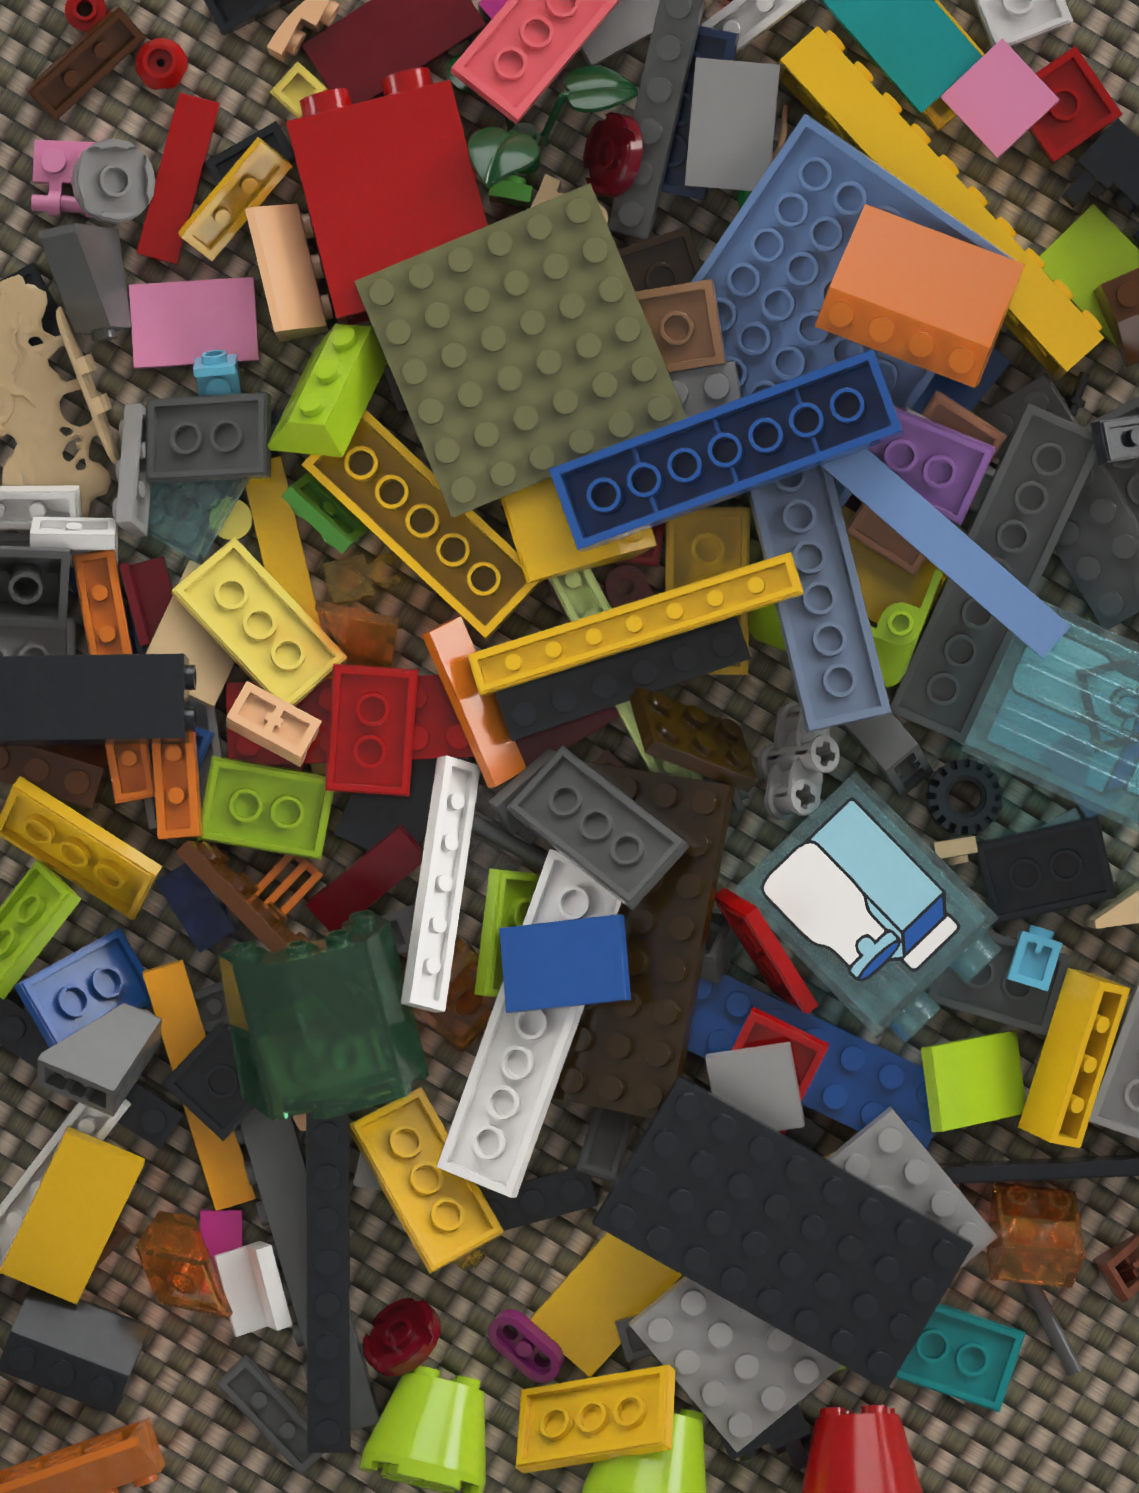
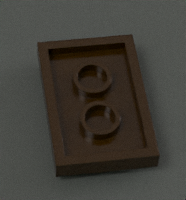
(692, 739)

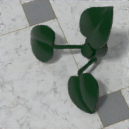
(518, 150)

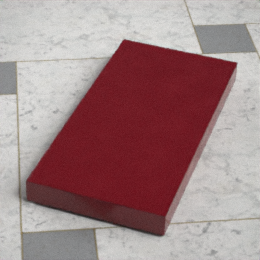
(388, 39)

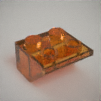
(1036, 1235)

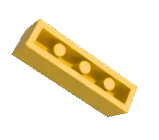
(1074, 1058)

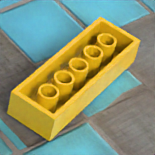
(407, 512)

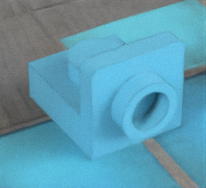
(217, 373)
(1034, 958)

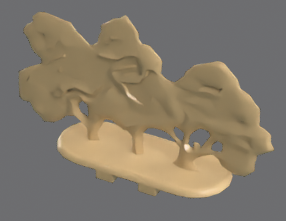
(33, 395)

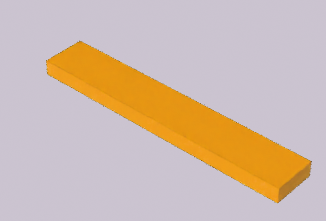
(181, 1033)

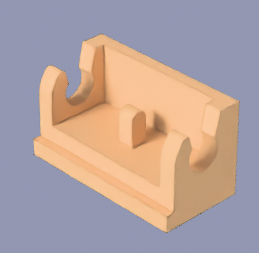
(273, 723)

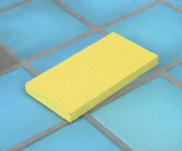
(259, 624)

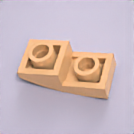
(310, 14)

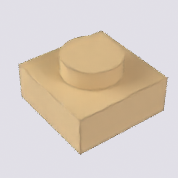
(955, 850)

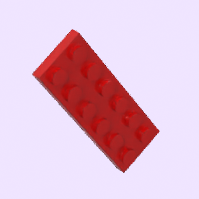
(435, 728)

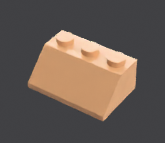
(289, 270)

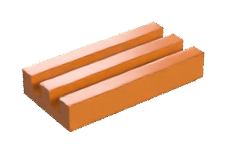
(304, 864)

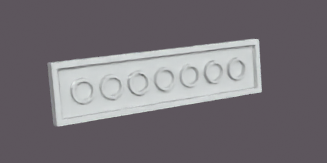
(520, 1053)

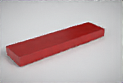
(178, 177)

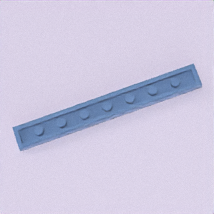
(949, 549)

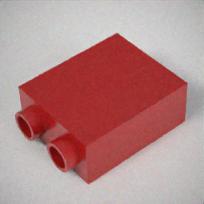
(383, 179)

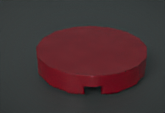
(613, 154)
(401, 1337)

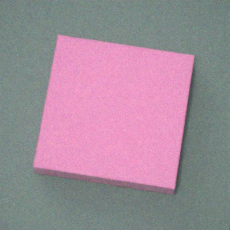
(1000, 98)

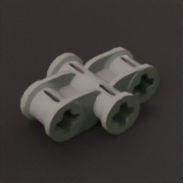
(797, 765)

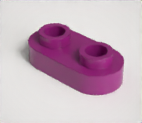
(524, 1346)

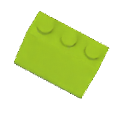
(331, 393)

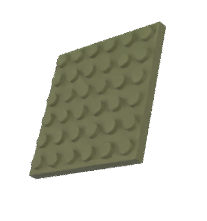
(520, 349)

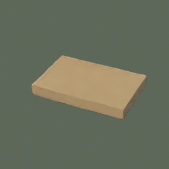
(183, 634)

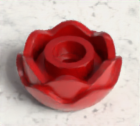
(166, 76)

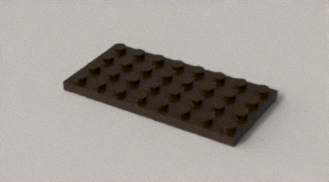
(635, 1048)

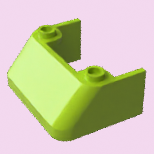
(893, 638)

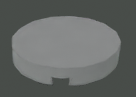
(113, 181)

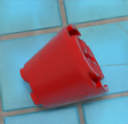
(860, 1453)

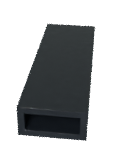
(96, 699)

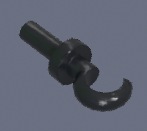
(1076, 401)

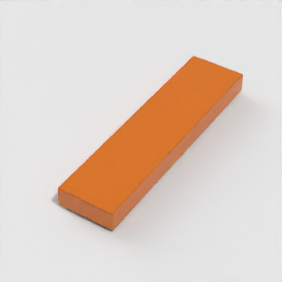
(478, 715)

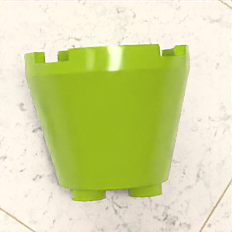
(431, 1434)
(658, 1472)

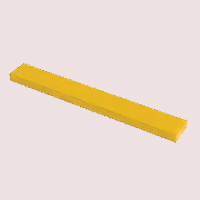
(282, 544)
(636, 624)

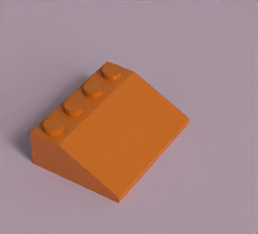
(920, 295)
(92, 1464)

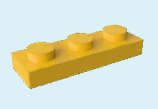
(241, 188)

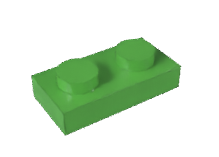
(324, 513)

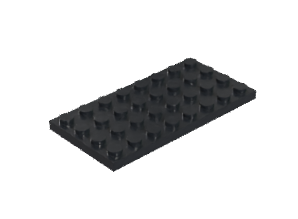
(782, 1232)

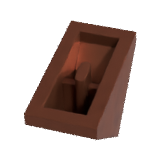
(1121, 1268)

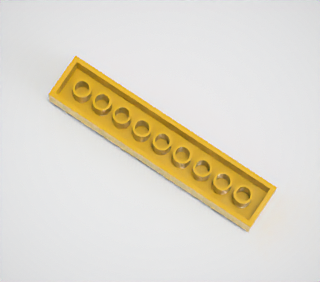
(853, 109)

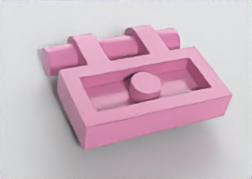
(54, 166)

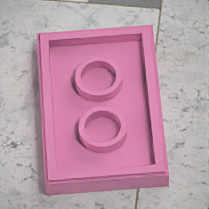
(187, 318)

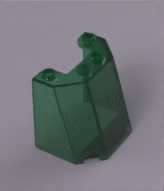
(322, 1022)

